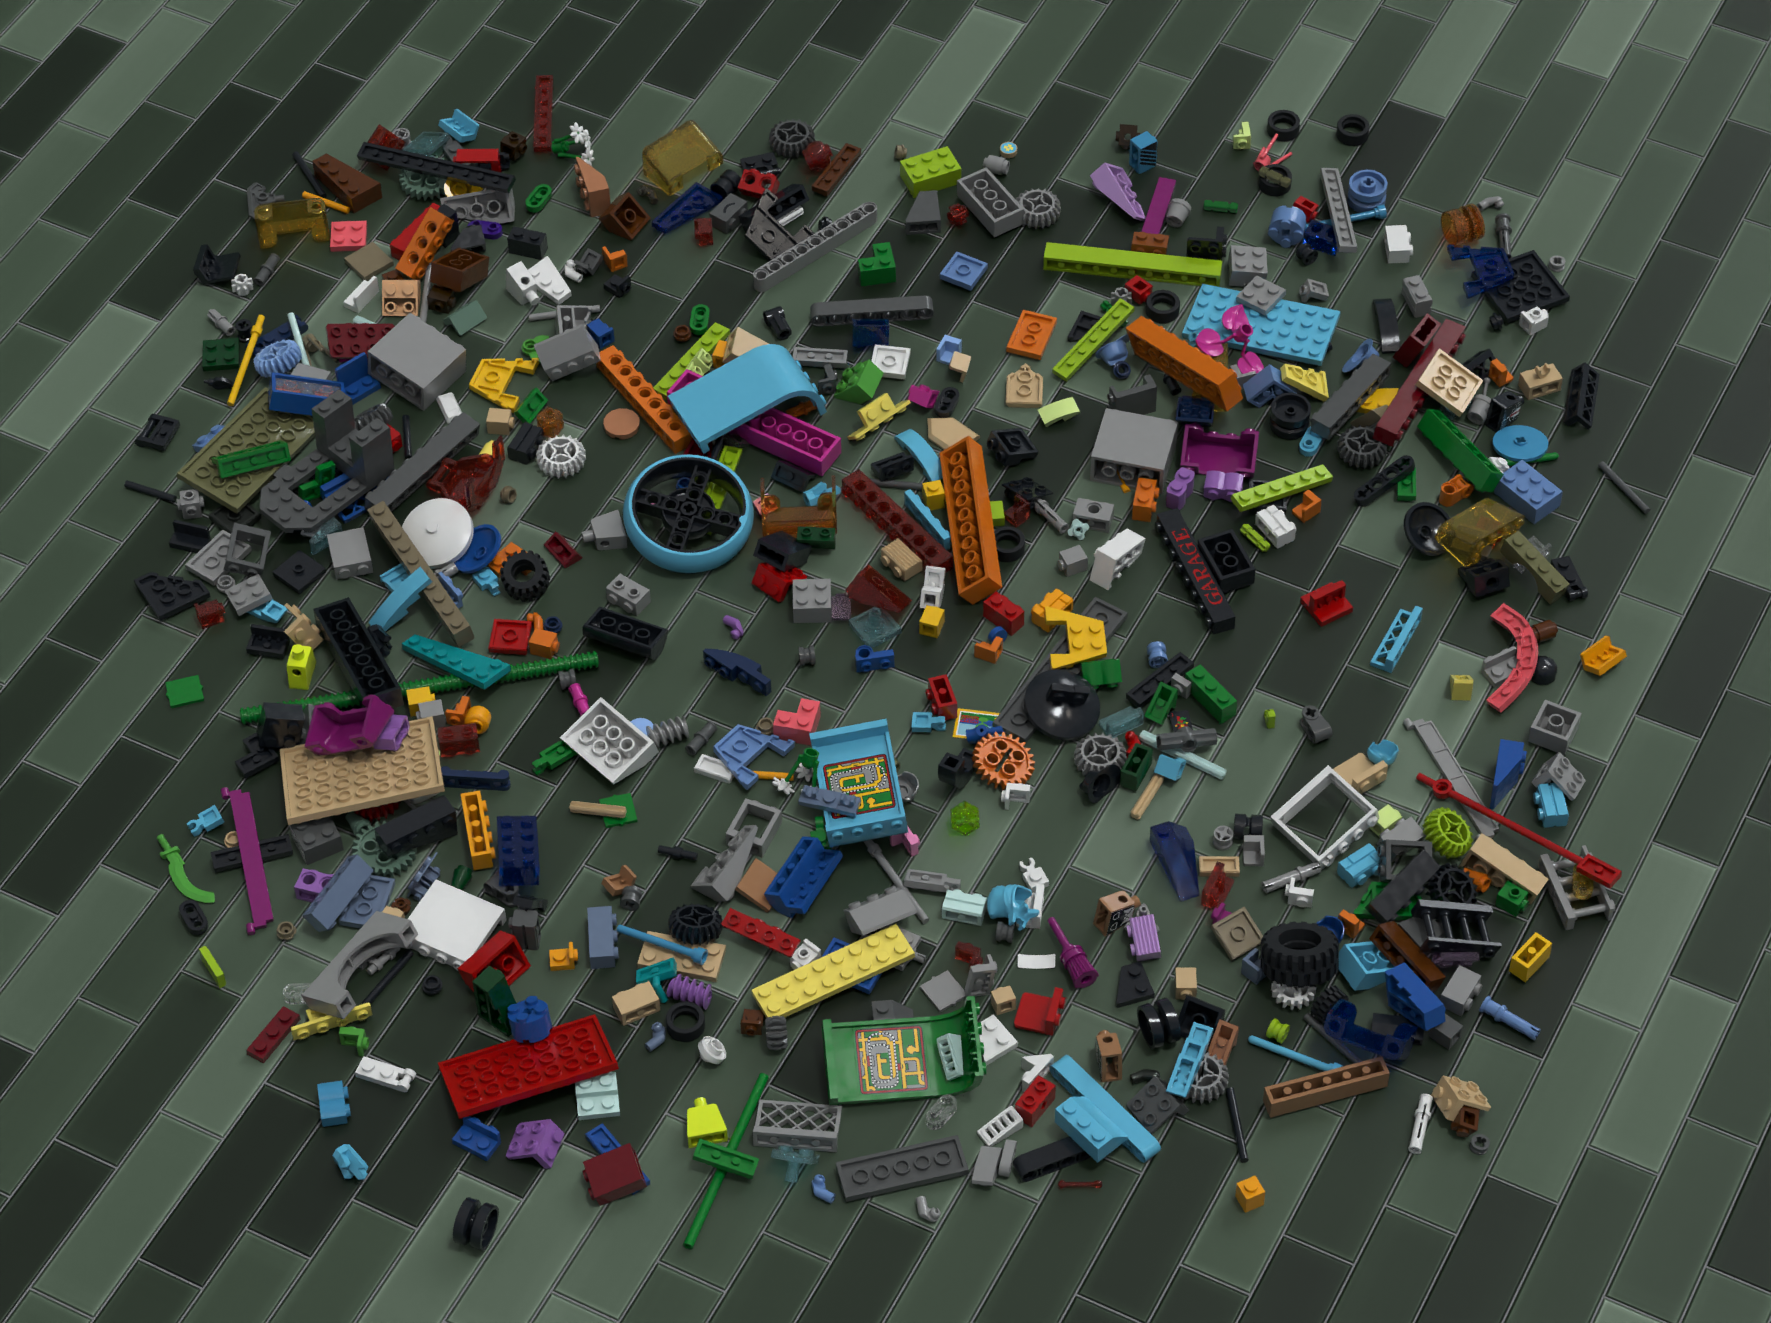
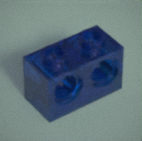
(1321, 237)

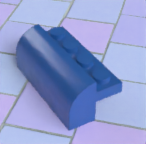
(802, 877)

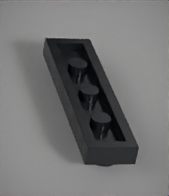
(1145, 690)
(270, 849)

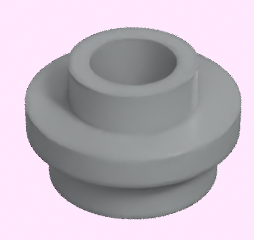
(225, 582)

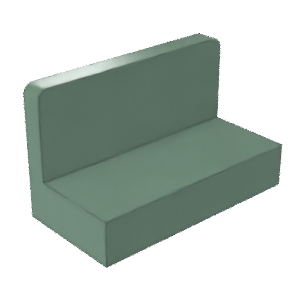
(466, 317)

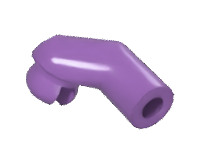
(736, 626)

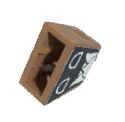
(1114, 911)
(1108, 1046)

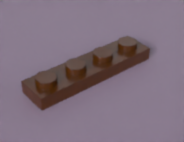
(836, 169)

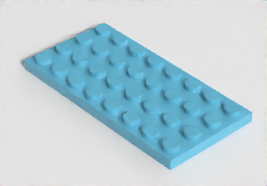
(1286, 332)

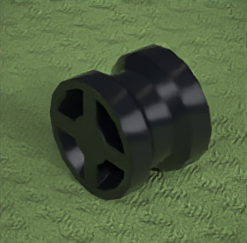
(1307, 254)

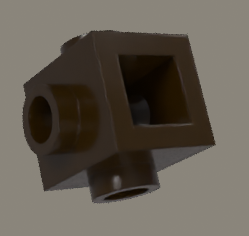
(1126, 129)
(514, 145)

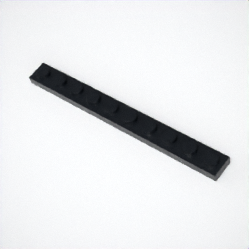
(436, 167)

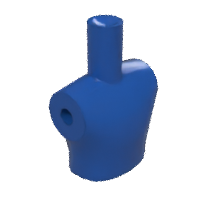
(974, 735)

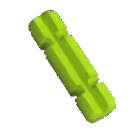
(1255, 537)

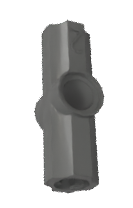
(1186, 739)

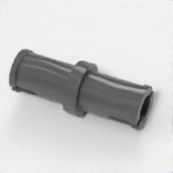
(266, 269)
(701, 738)

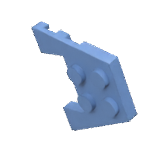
(742, 746)

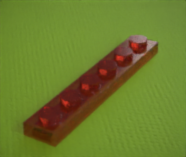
(543, 113)

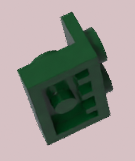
(817, 537)

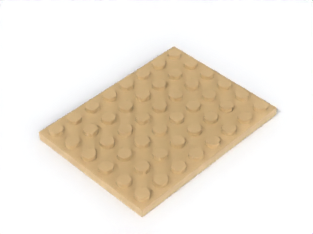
(361, 778)

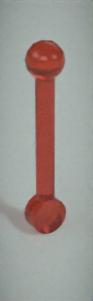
(1097, 1184)

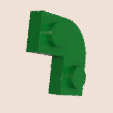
(323, 474)

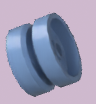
(1366, 190)

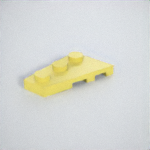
(1306, 380)

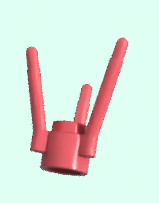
(1264, 160)

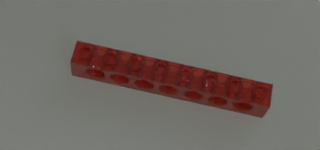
(894, 520)

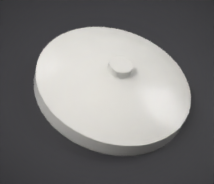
(440, 531)

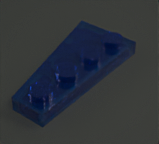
(686, 207)

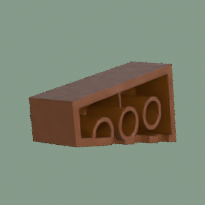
(347, 183)

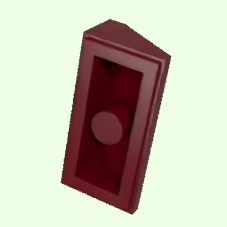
(562, 550)

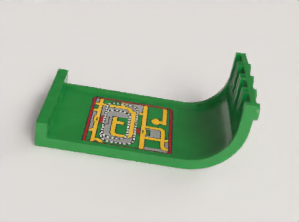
(900, 1057)

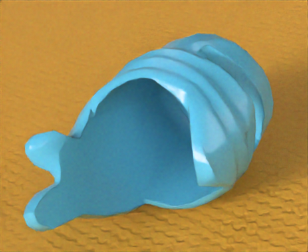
(1009, 903)

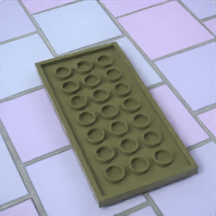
(248, 429)

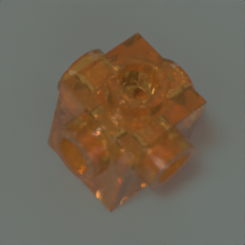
(551, 421)

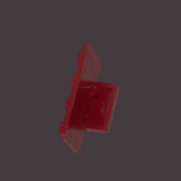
(351, 339)

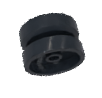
(1290, 415)
(1159, 1023)
(475, 1223)

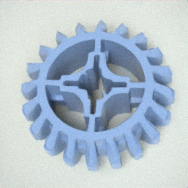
(277, 358)

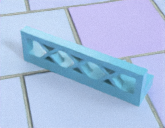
(1400, 642)

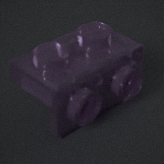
(1447, 959)

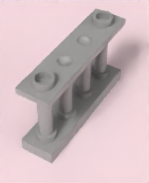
(1562, 899)

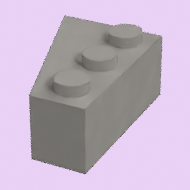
(571, 316)

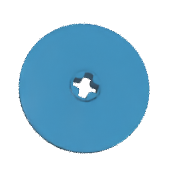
(1520, 443)

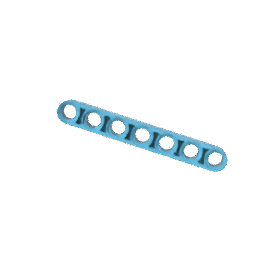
(1080, 1084)

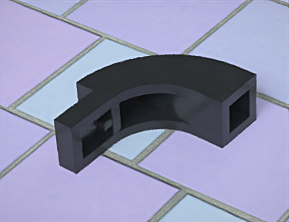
(956, 769)

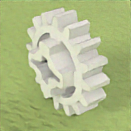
(1293, 995)

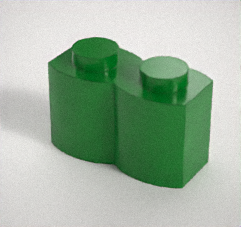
(1102, 672)

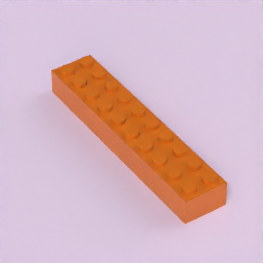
(970, 520)

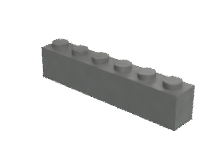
(1350, 396)

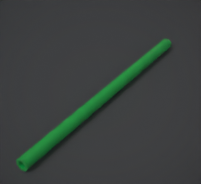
(720, 1174)

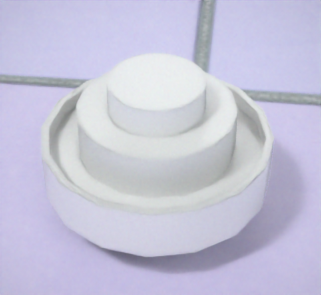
(711, 1050)

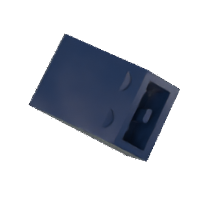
(1195, 411)

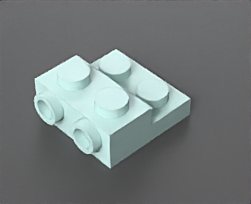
(598, 1097)

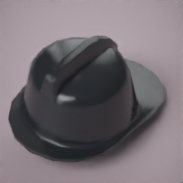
(1100, 783)

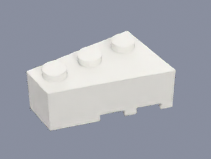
(1114, 556)

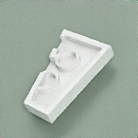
(550, 281)

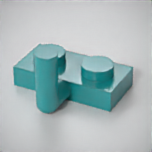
(655, 973)

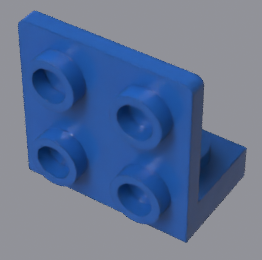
(356, 379)

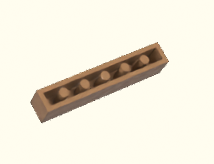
(1326, 1086)

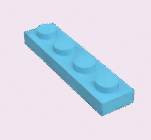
(926, 519)

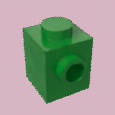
(1512, 899)

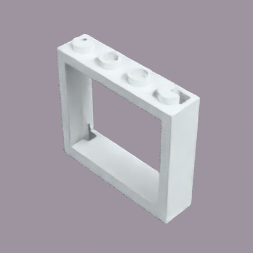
(1305, 796)

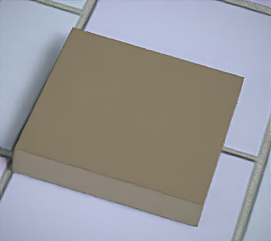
(368, 261)
(1237, 933)

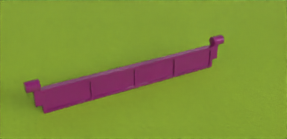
(251, 858)

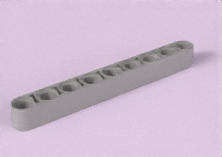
(815, 246)

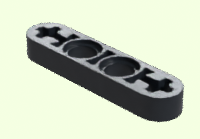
(1396, 467)

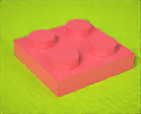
(348, 235)

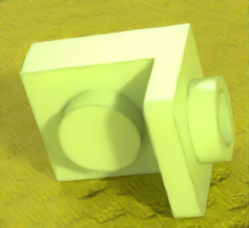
(1243, 139)

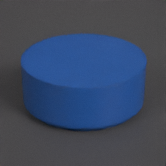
(999, 632)

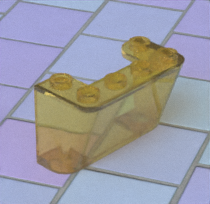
(677, 154)
(291, 217)
(1477, 527)

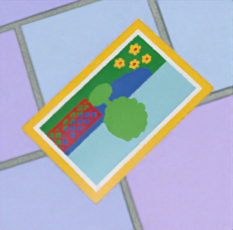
(971, 719)

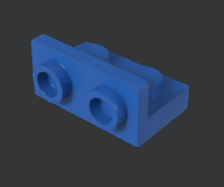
(477, 1138)

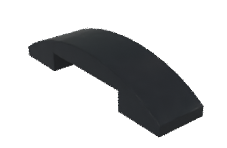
(1387, 325)

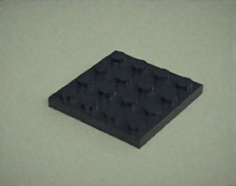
(1530, 287)

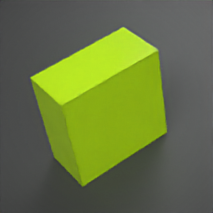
(997, 513)

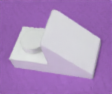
(1035, 1066)

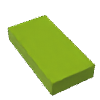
(212, 966)

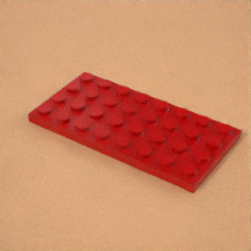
(526, 1069)

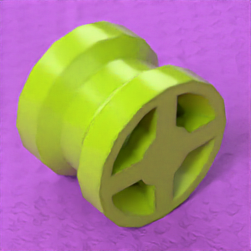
(1277, 1030)

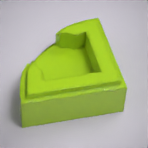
(1270, 716)

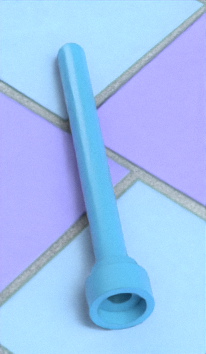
(1292, 1054)

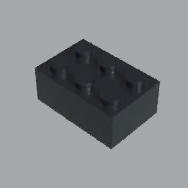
(1227, 560)

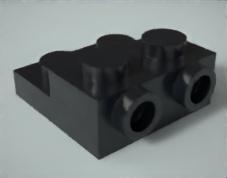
(1011, 446)

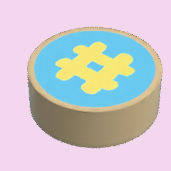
(1008, 150)

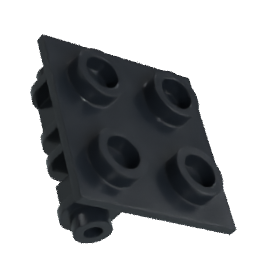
(1027, 489)

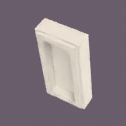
(713, 768)

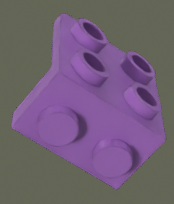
(536, 1140)

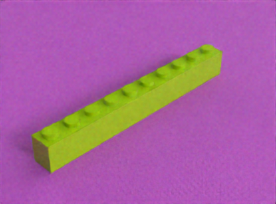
(1131, 263)

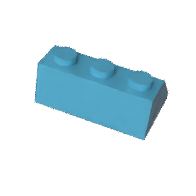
(1089, 1127)

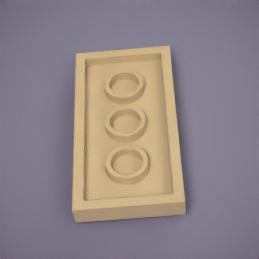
(708, 971)

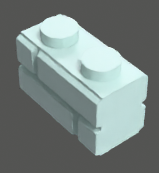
(964, 907)

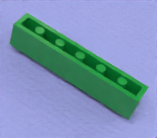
(1460, 451)

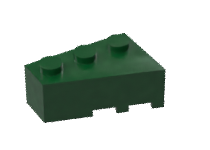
(493, 999)

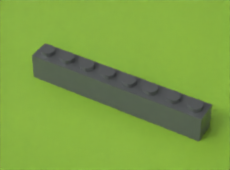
(424, 462)

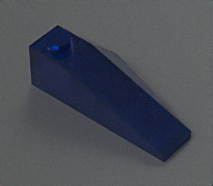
(1177, 855)

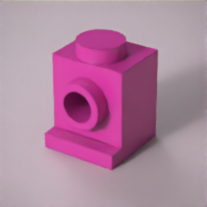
(923, 395)

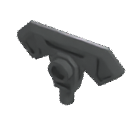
(257, 196)

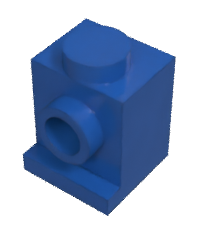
(601, 333)

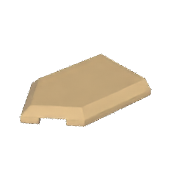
(1024, 388)
(948, 431)

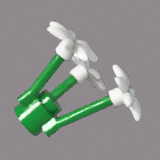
(560, 146)
(808, 766)

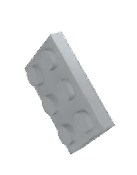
(211, 558)

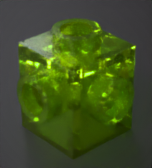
(965, 818)

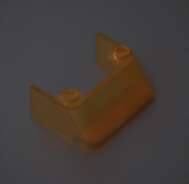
(789, 518)

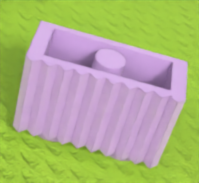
(1144, 937)

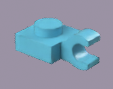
(487, 580)
(925, 722)

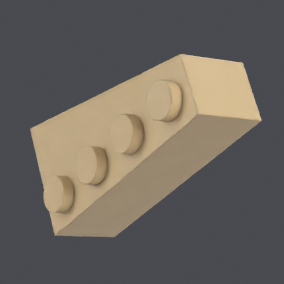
(1503, 866)

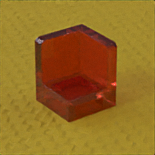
(1018, 512)

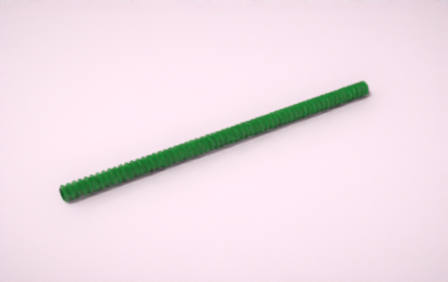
(446, 683)

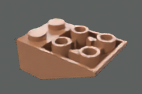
(593, 188)

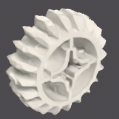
(561, 461)

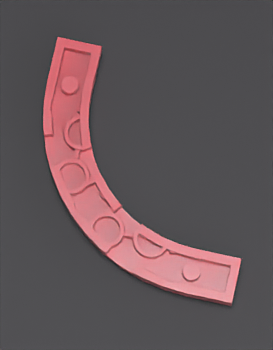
(1526, 656)

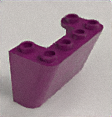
(1219, 452)
(346, 731)

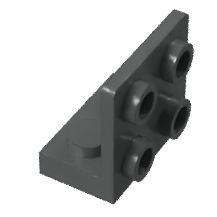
(1155, 1105)

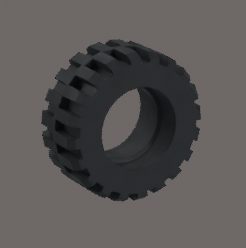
(1299, 954)

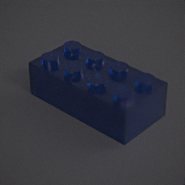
(517, 850)

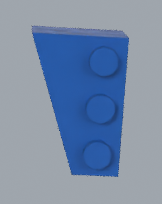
(1413, 998)

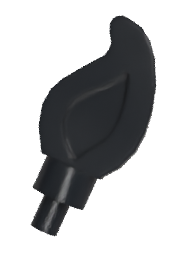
(219, 383)

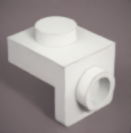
(1016, 793)
(1299, 896)

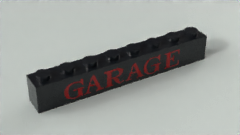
(1195, 571)

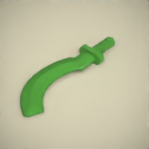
(178, 875)

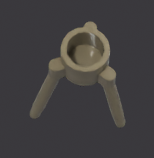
(312, 344)

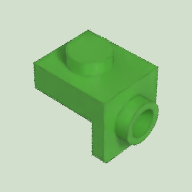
(354, 1037)

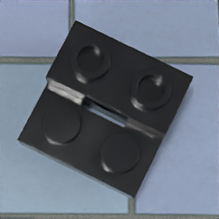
(1485, 576)

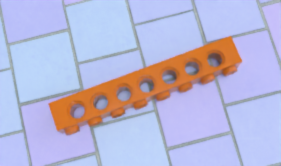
(644, 399)

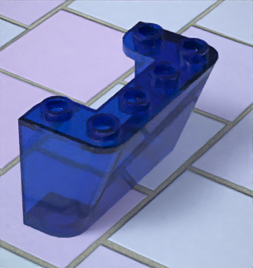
(1341, 1026)

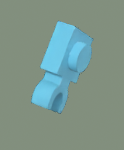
(207, 820)

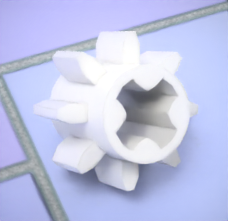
(242, 284)

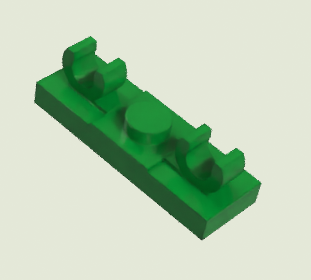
(725, 1159)

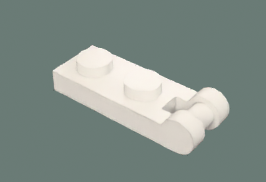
(385, 1074)

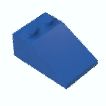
(1507, 769)

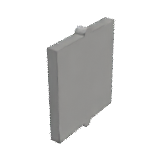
(943, 991)

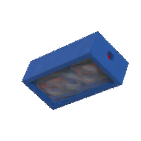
(299, 393)

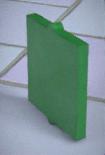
(184, 691)
(620, 800)

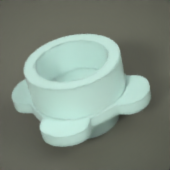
(1073, 529)

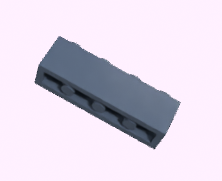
(338, 893)

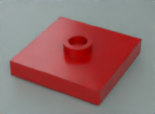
(510, 636)

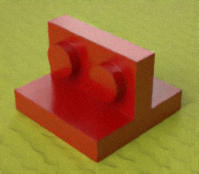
(1327, 603)

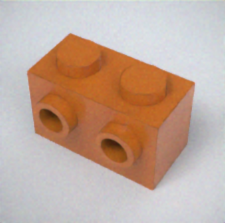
(1144, 499)

